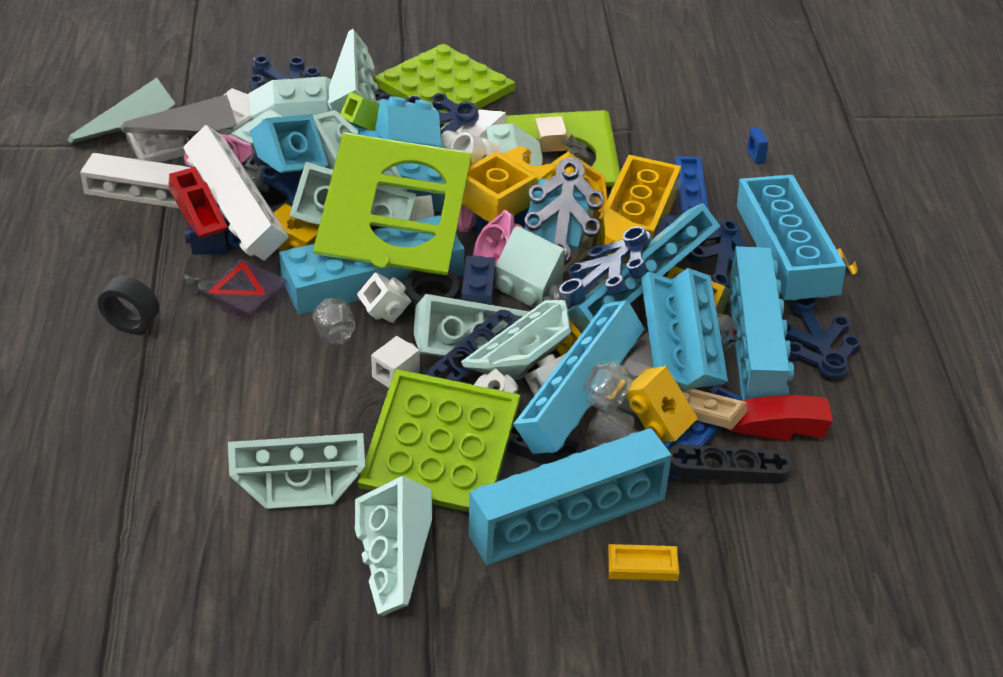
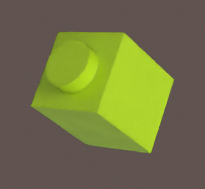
(360, 111)

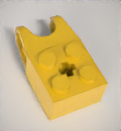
(503, 183)

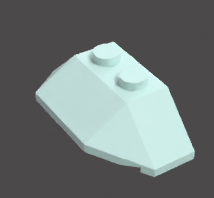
(291, 97)
(524, 341)
(297, 469)

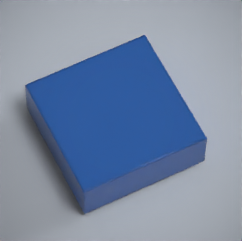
(757, 145)

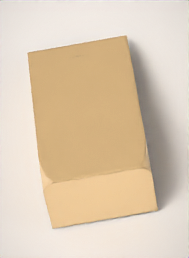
(551, 133)

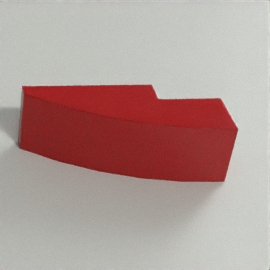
(196, 202)
(785, 414)

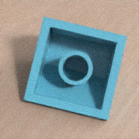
(409, 122)
(289, 143)
(548, 229)

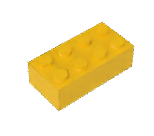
(644, 192)

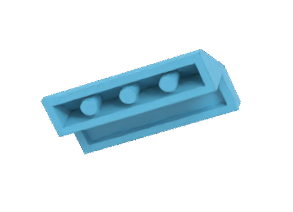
(684, 328)

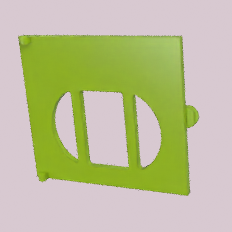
(588, 127)
(351, 194)

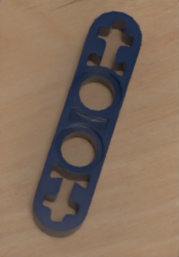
(467, 346)

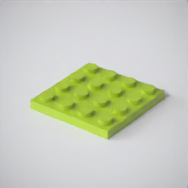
(447, 73)
(440, 437)

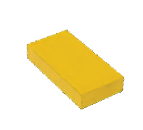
(643, 562)

